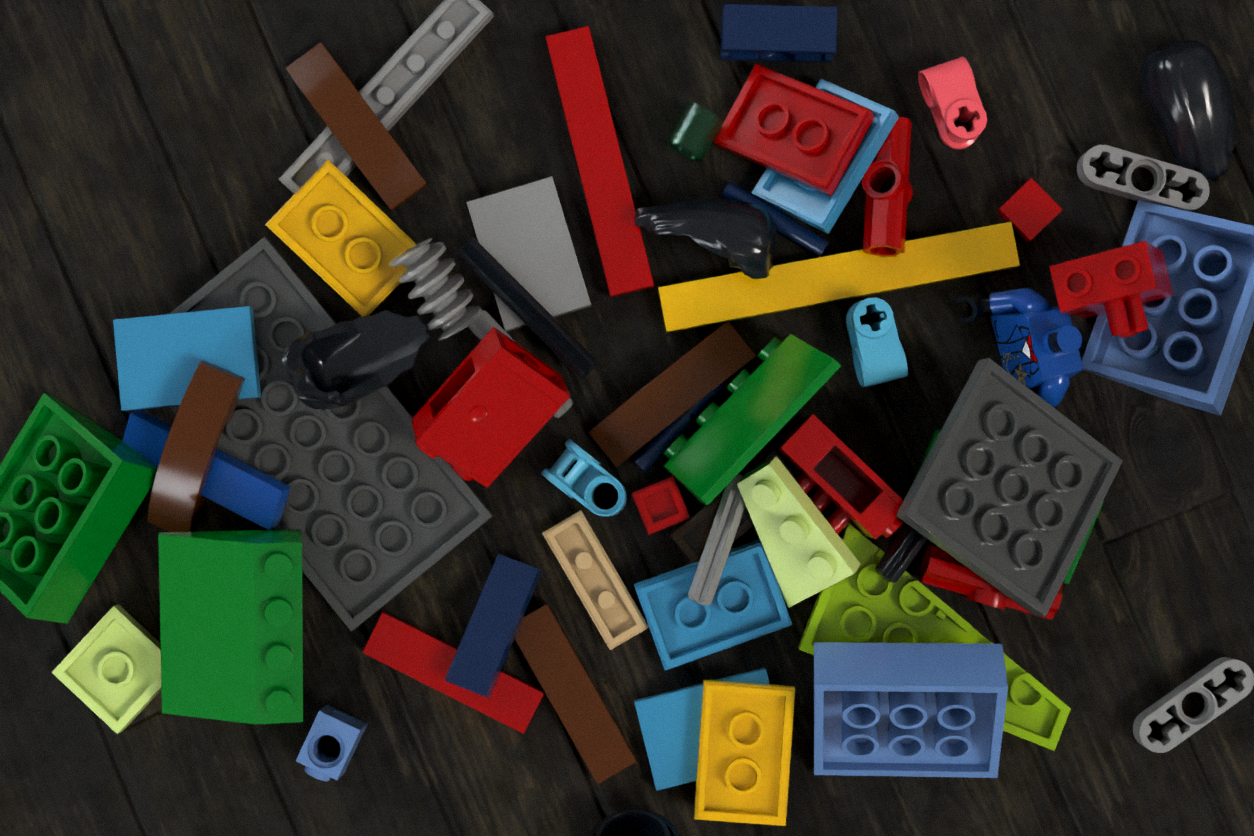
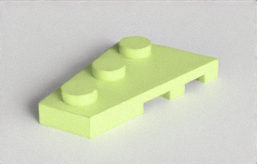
(794, 533)

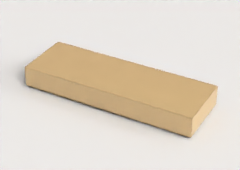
(595, 580)

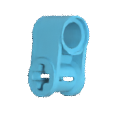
(875, 351)
(583, 479)

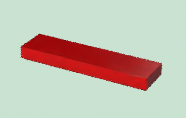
(429, 660)

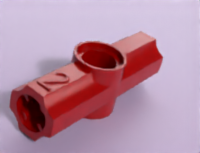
(888, 210)
(947, 573)

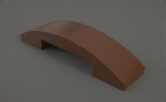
(356, 126)
(671, 393)
(192, 447)

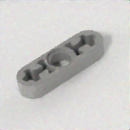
(1114, 159)
(1214, 676)

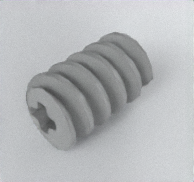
(437, 287)

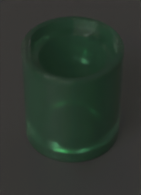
(695, 132)

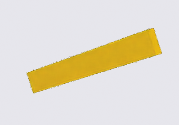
(838, 277)

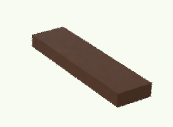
(573, 694)

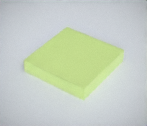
(114, 669)

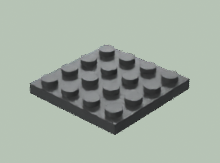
(1010, 487)

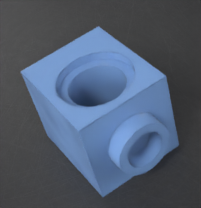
(341, 726)

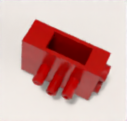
(1113, 284)
(489, 408)
(840, 480)

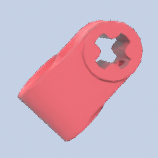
(952, 94)

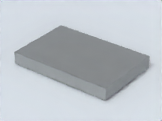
(532, 242)

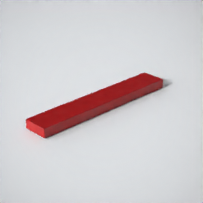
(599, 161)

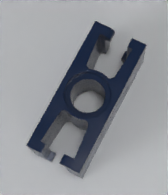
(778, 33)

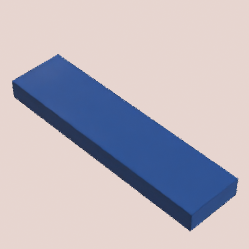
(229, 480)

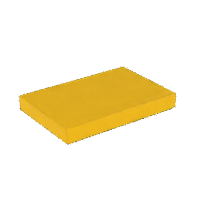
(343, 238)
(744, 752)

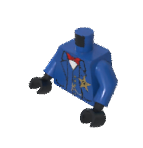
(1032, 339)

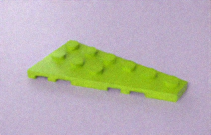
(878, 611)

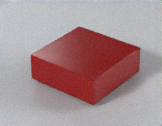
(1029, 210)
(660, 505)

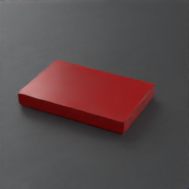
(794, 129)

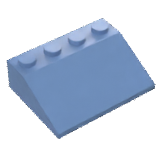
(1198, 332)
(908, 709)

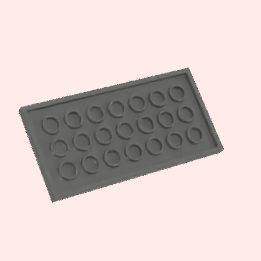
(360, 486)

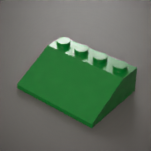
(749, 417)
(63, 508)
(232, 625)

